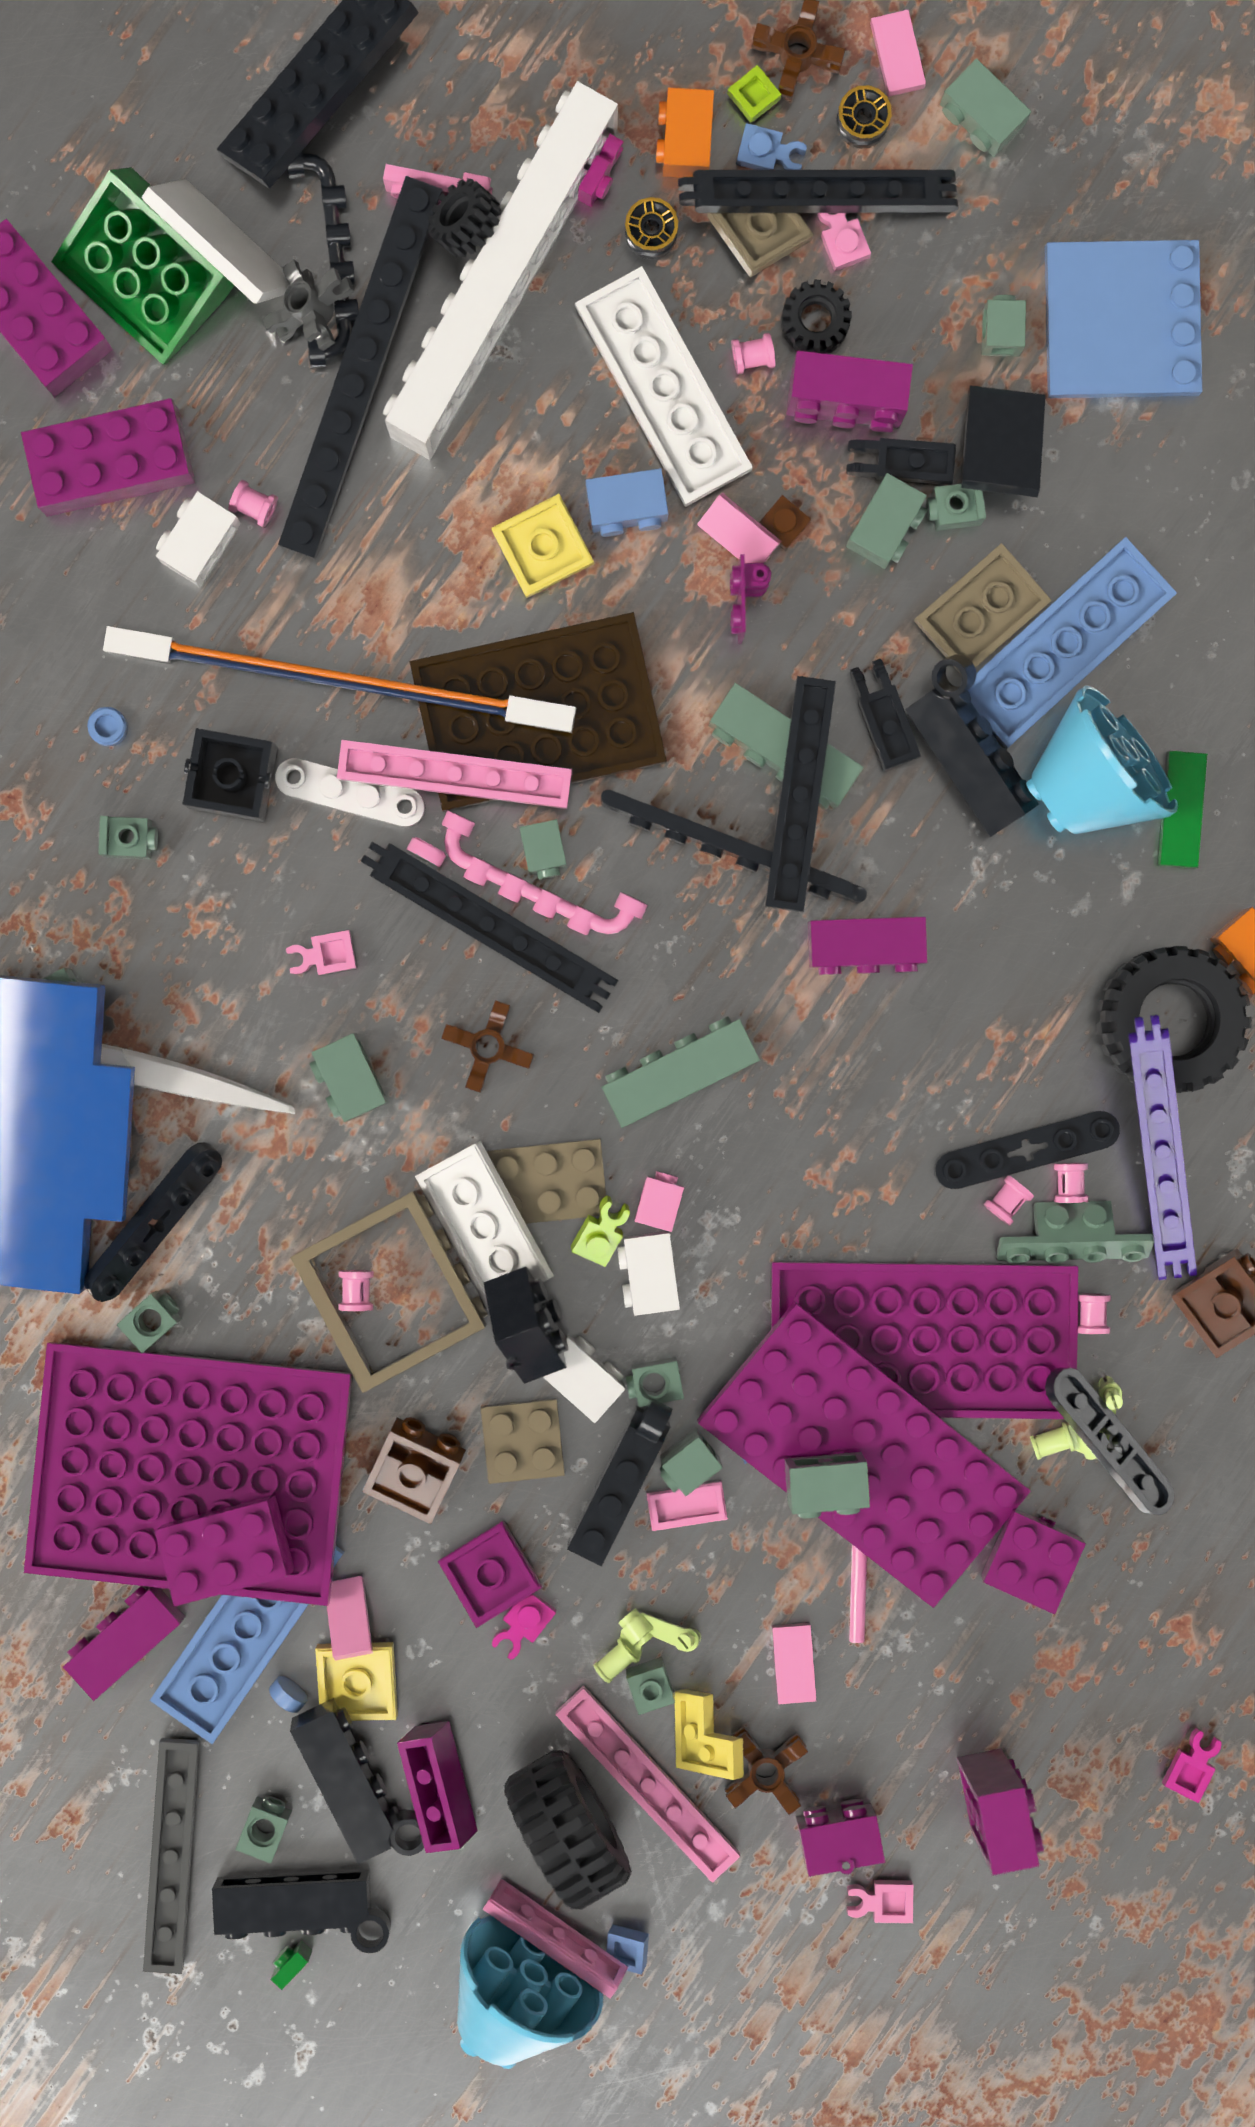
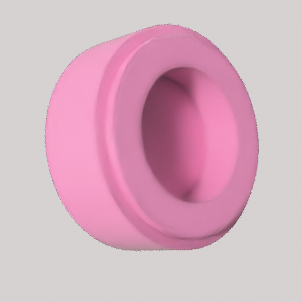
(426, 851)

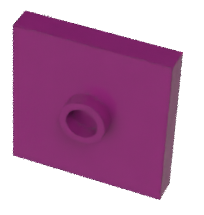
(490, 1574)

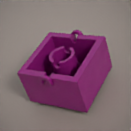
(1033, 1560)
(840, 1837)

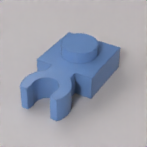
(763, 149)

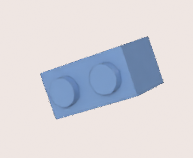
(627, 502)

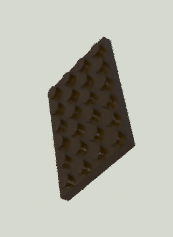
(582, 666)

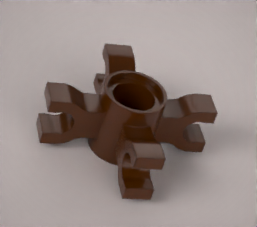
(774, 41)
(470, 1040)
(781, 1758)

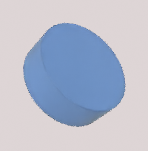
(107, 726)
(288, 1694)

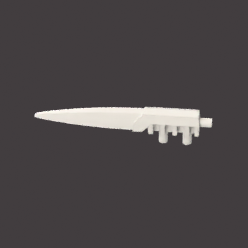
(188, 1081)

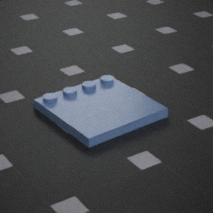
(1123, 319)

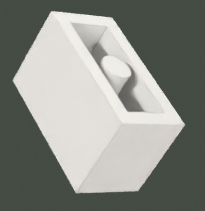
(197, 538)
(650, 1273)
(586, 1380)

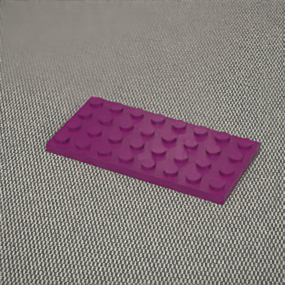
(947, 1333)
(928, 1485)

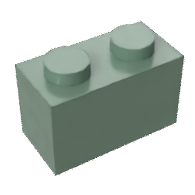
(984, 108)
(886, 521)
(348, 1077)
(689, 1463)
(827, 1484)

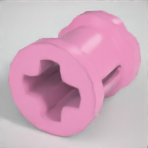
(753, 353)
(253, 503)
(1071, 1182)
(1008, 1200)
(355, 1290)
(1093, 1313)

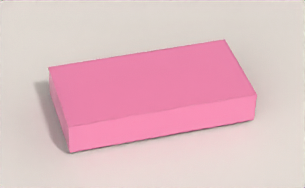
(898, 53)
(738, 531)
(675, 1509)
(349, 1619)
(794, 1663)

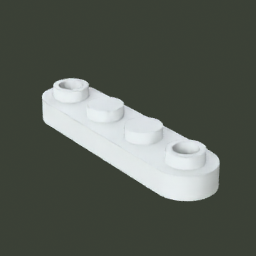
(372, 801)

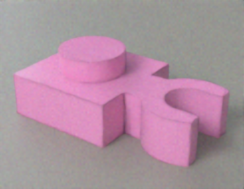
(843, 240)
(329, 953)
(889, 1901)

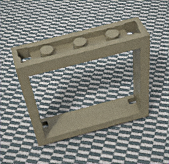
(336, 1322)

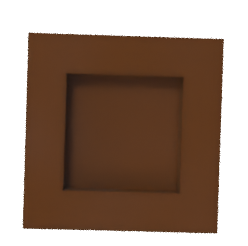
(785, 522)

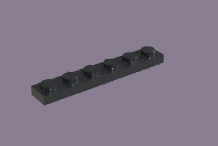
(800, 794)

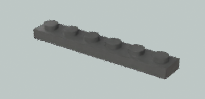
(171, 1856)

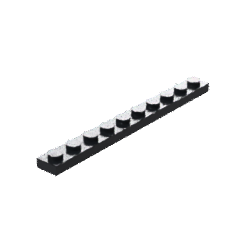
(360, 368)

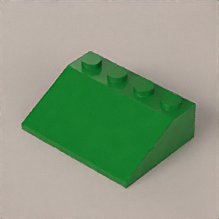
(140, 267)

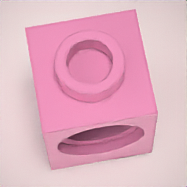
(659, 1201)

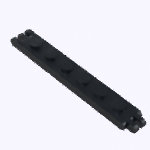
(819, 191)
(716, 843)
(489, 924)

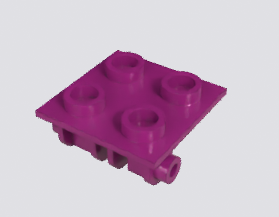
(746, 581)

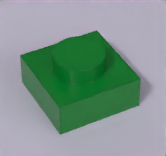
(290, 1963)

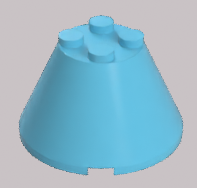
(1099, 771)
(517, 1997)

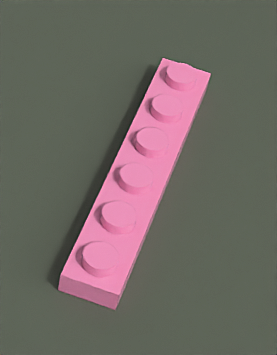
(454, 774)
(647, 1784)

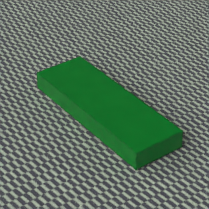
(1182, 831)

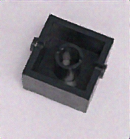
(229, 775)
(526, 1324)

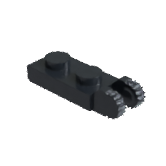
(905, 460)
(885, 718)

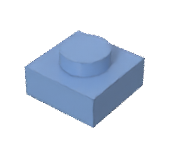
(628, 1947)

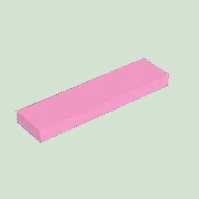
(556, 1938)

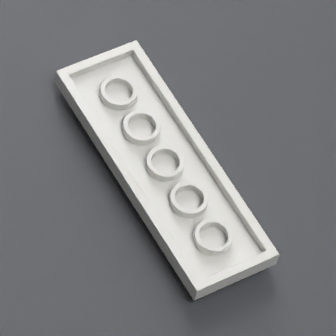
(663, 386)

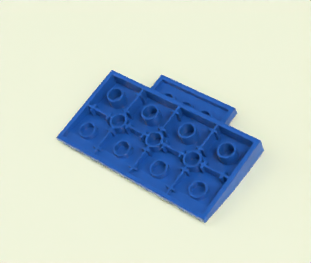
(59, 1131)

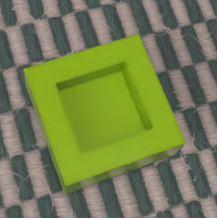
(754, 94)

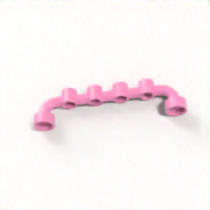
(545, 901)

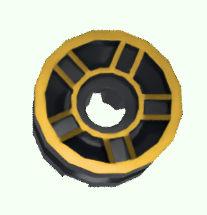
(874, 105)
(659, 214)

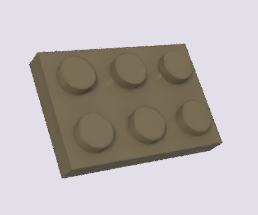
(983, 608)
(553, 1179)

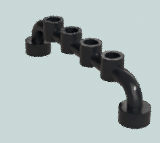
(337, 237)

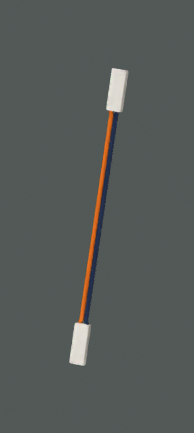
(518, 710)

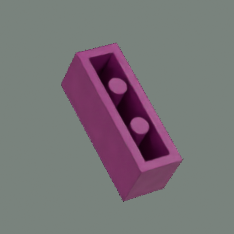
(867, 944)
(122, 1640)
(437, 1787)

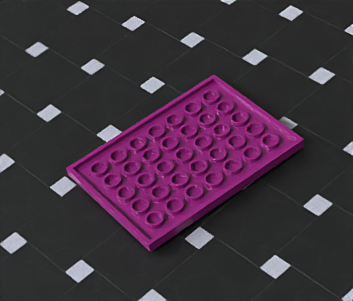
(177, 1436)

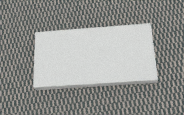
(218, 239)
(481, 1218)

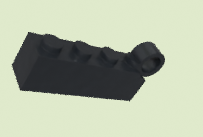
(969, 750)
(620, 1482)
(348, 1784)
(297, 1904)

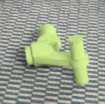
(1065, 1437)
(637, 1632)

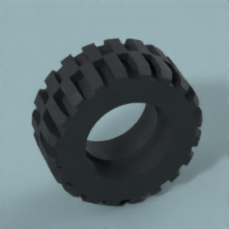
(1214, 986)
(567, 1830)

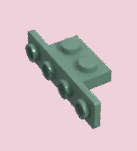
(1074, 1233)

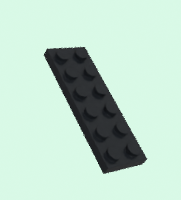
(314, 86)

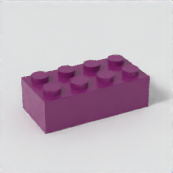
(43, 318)
(108, 457)
(1000, 1811)

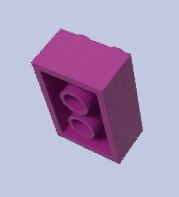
(849, 391)
(224, 1550)

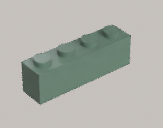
(764, 736)
(679, 1073)

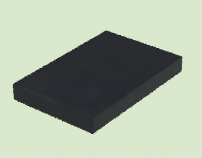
(1003, 441)

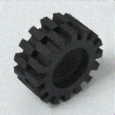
(464, 218)
(822, 295)

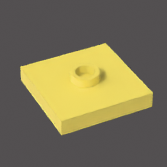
(542, 545)
(359, 1683)

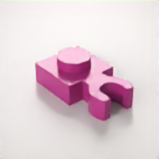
(598, 179)
(525, 1620)
(1189, 1771)

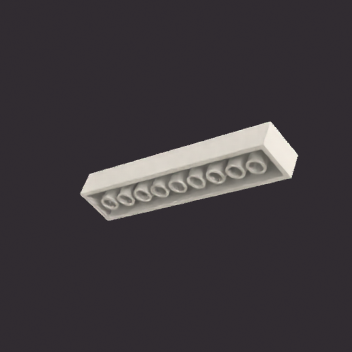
(501, 272)

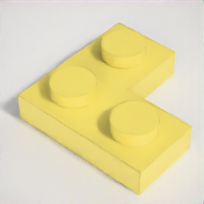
(697, 1744)

